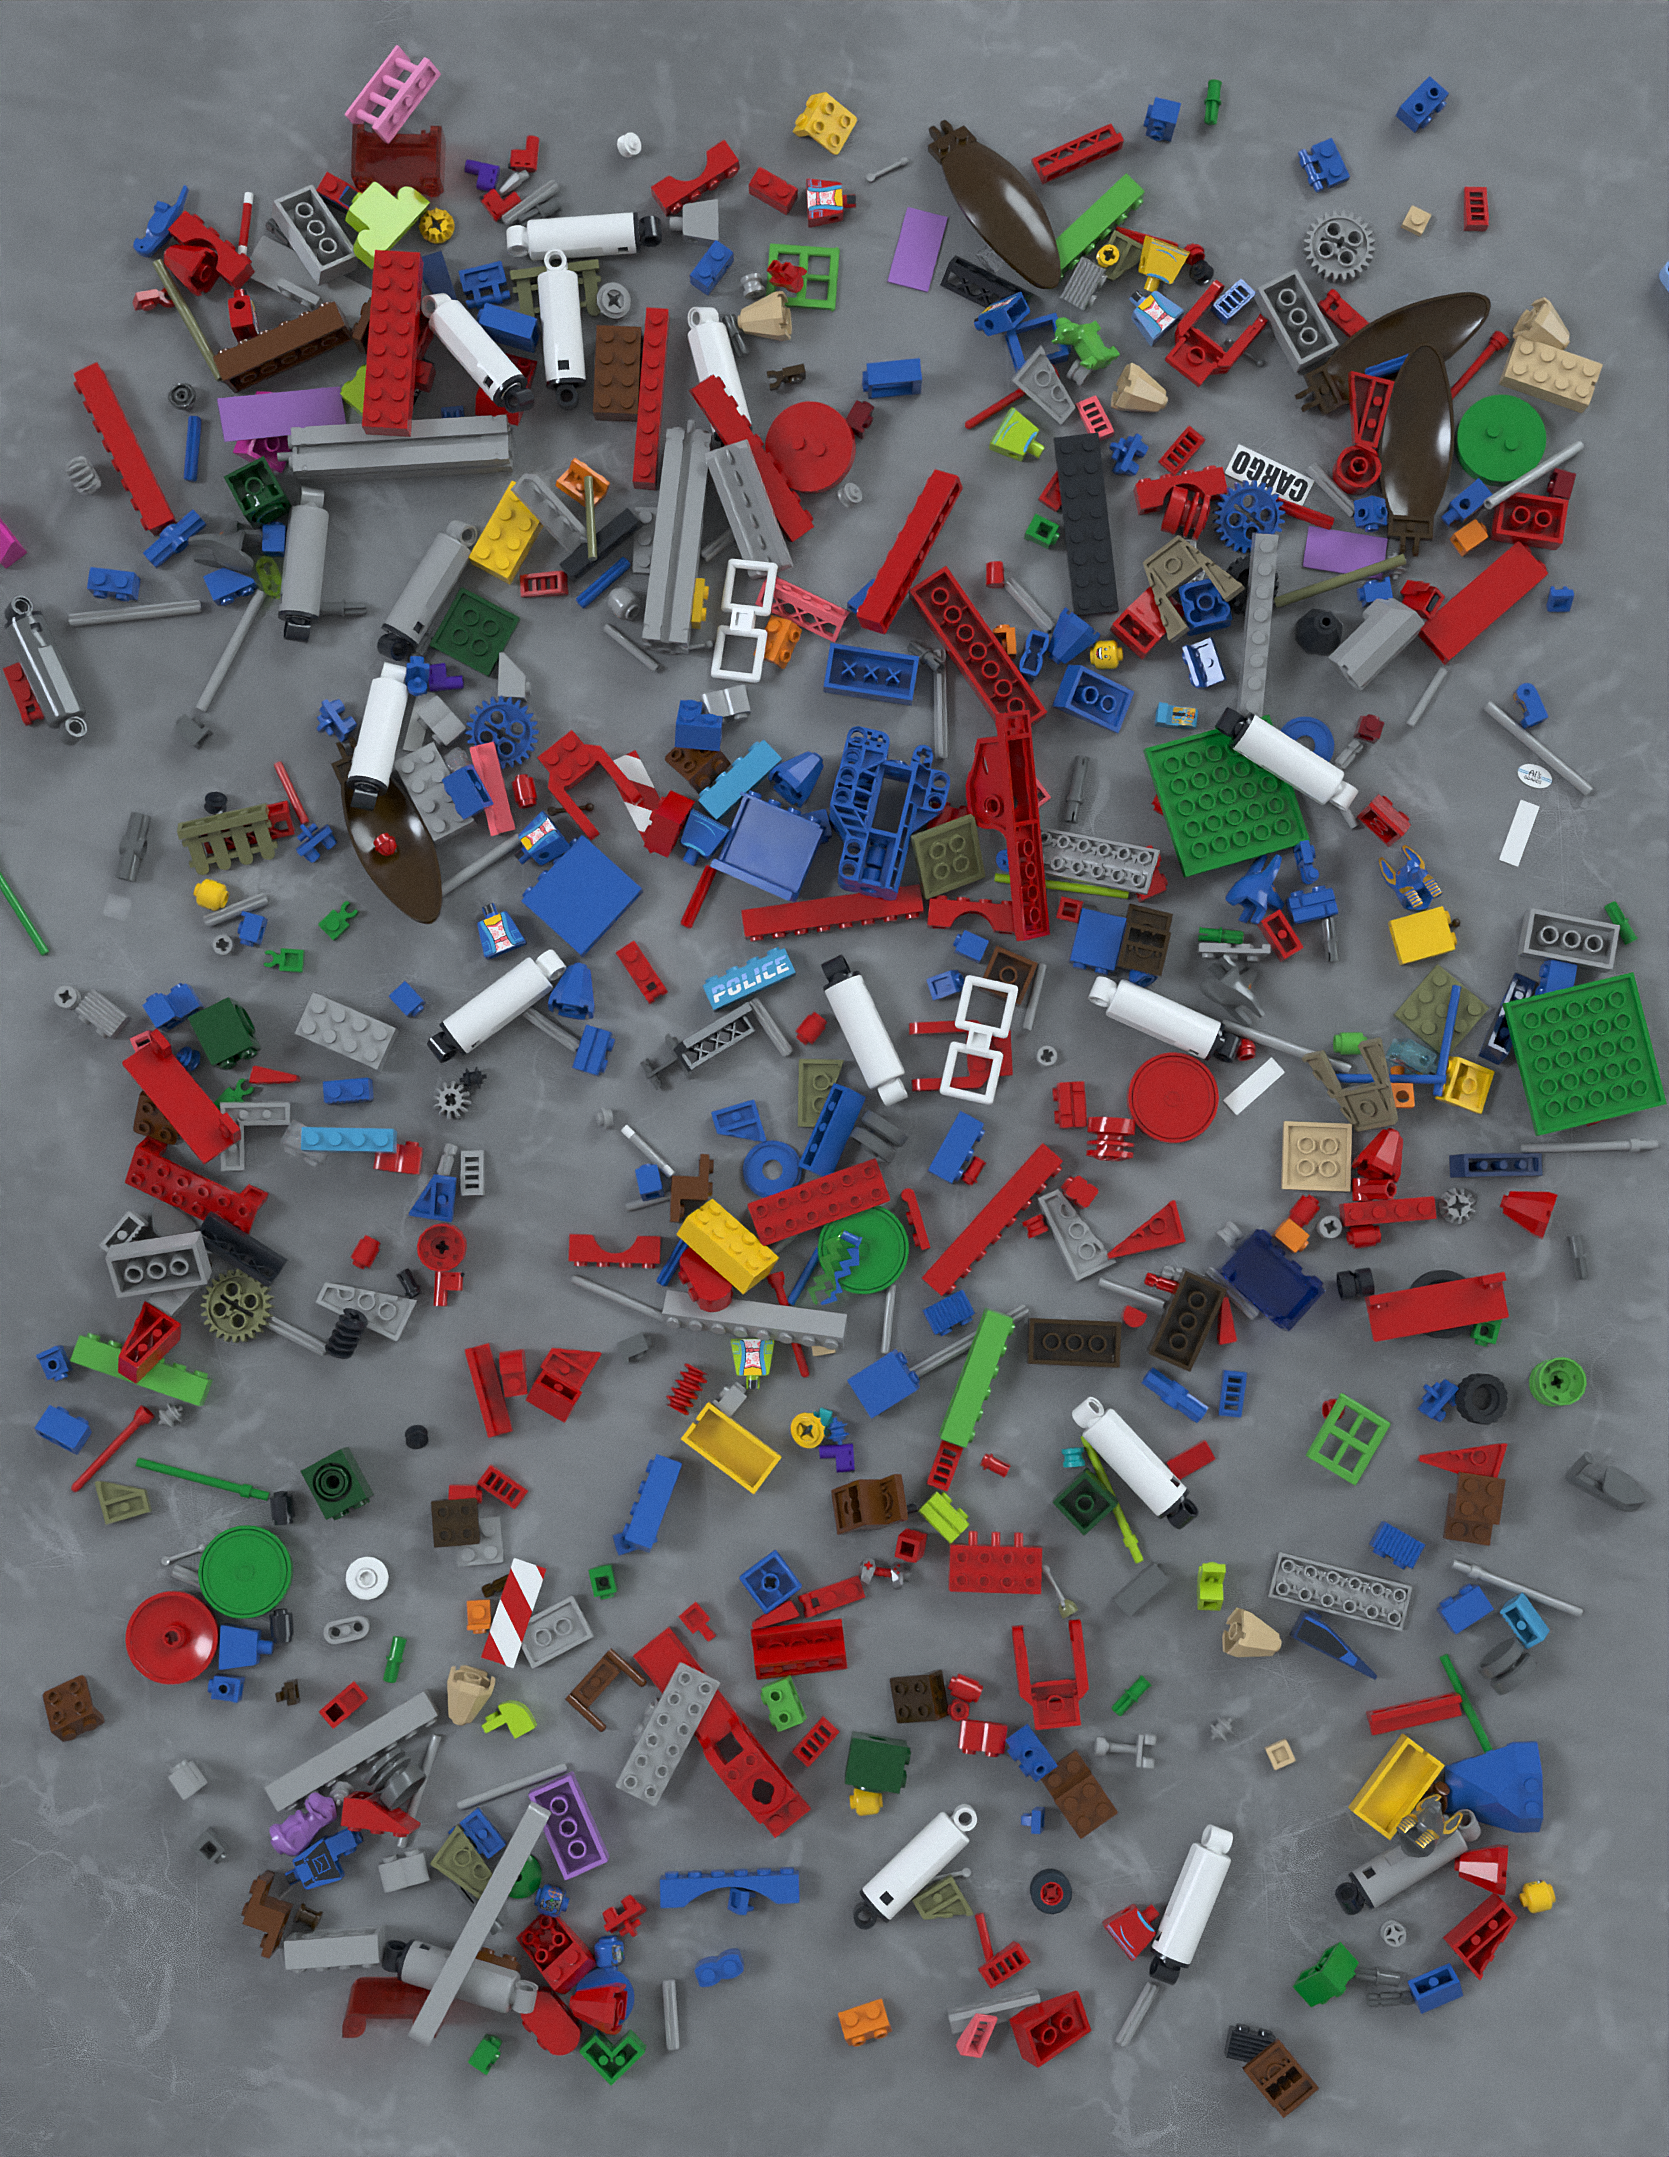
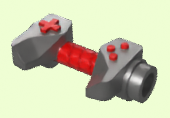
(897, 1573)

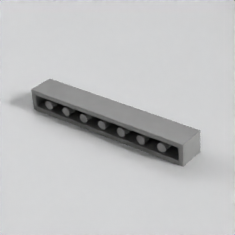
(1257, 624)
(758, 1321)
(352, 1750)

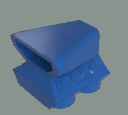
(1204, 607)

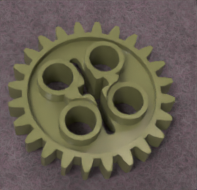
(227, 1323)

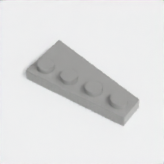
(1076, 1242)
(384, 1312)

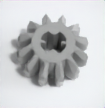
(83, 475)
(443, 1102)

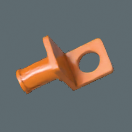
(1402, 1090)

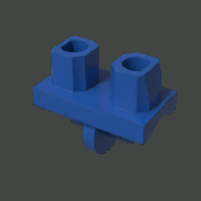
(1124, 452)
(417, 676)
(332, 722)
(307, 848)
(1436, 1398)

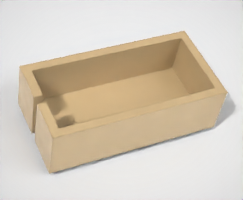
(1550, 374)

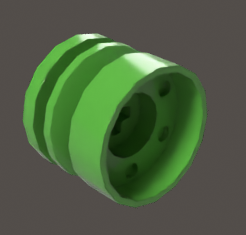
(1570, 1382)

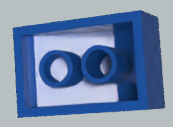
(1093, 698)

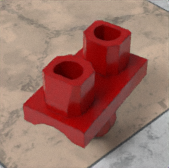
(786, 275)
(615, 1921)

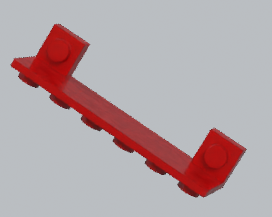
(181, 1099)
(189, 1190)
(818, 1202)
(1437, 1307)

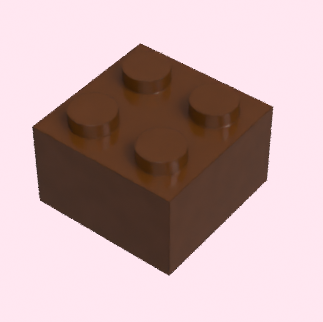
(1009, 969)

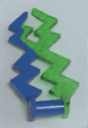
(830, 1274)

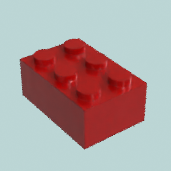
(1531, 520)

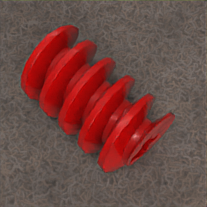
(686, 1389)

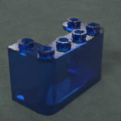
(1271, 1280)

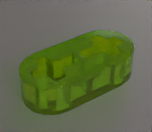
(265, 578)

